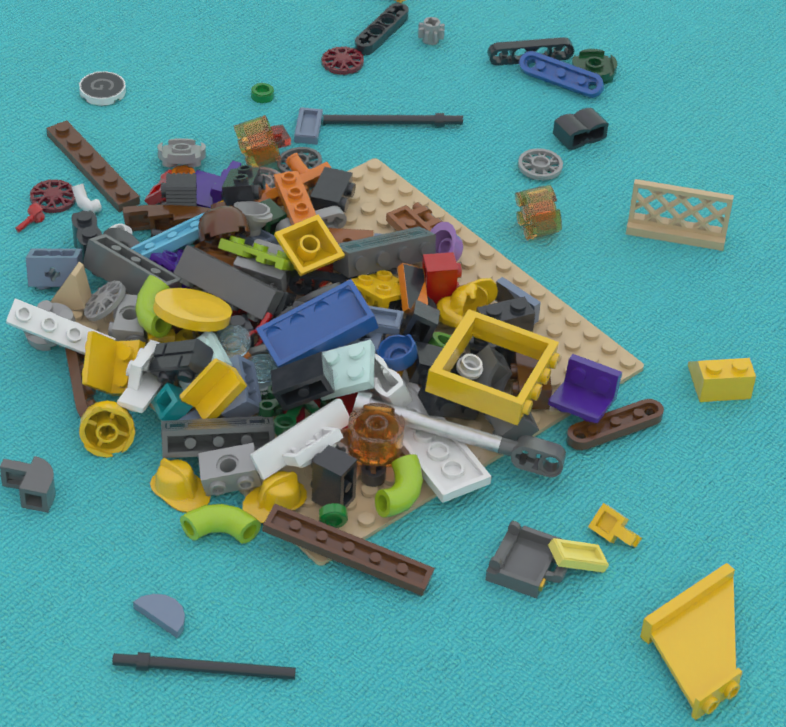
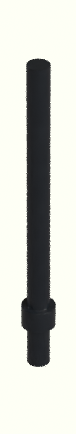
(438, 119)
(144, 661)

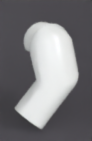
(83, 201)

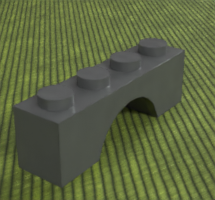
(495, 375)

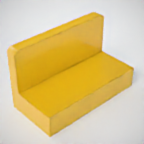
(214, 389)

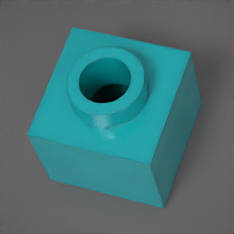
(168, 403)

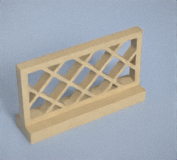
(677, 229)

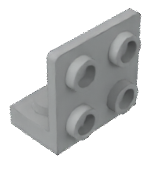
(266, 273)

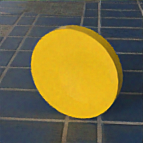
(192, 309)

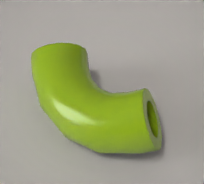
(144, 308)
(404, 490)
(221, 519)

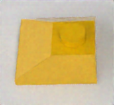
(309, 245)

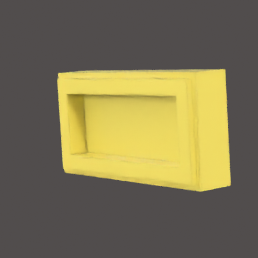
(578, 555)

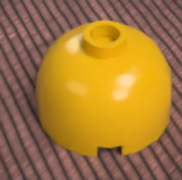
(106, 429)

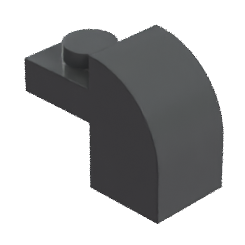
(33, 481)

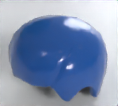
(398, 352)

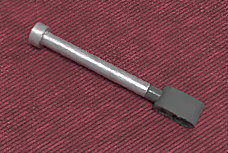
(483, 439)

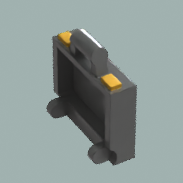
(524, 561)

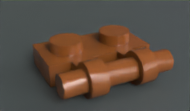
(406, 218)

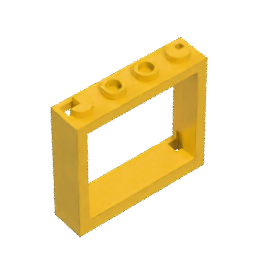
(479, 396)

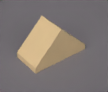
(75, 289)

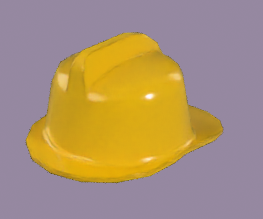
(179, 485)
(279, 489)

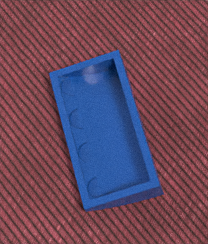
(318, 325)

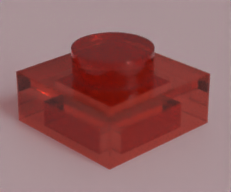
(281, 136)

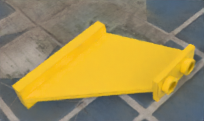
(699, 640)

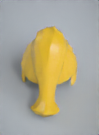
(466, 297)

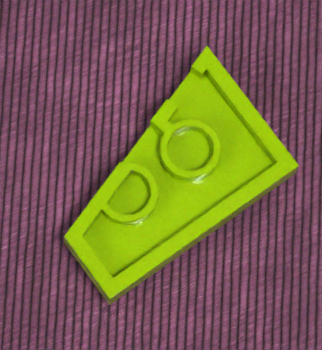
(258, 251)

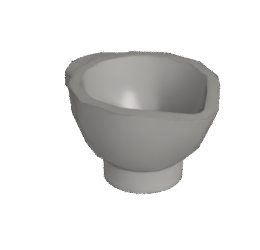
(256, 214)

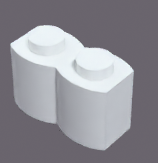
(389, 385)

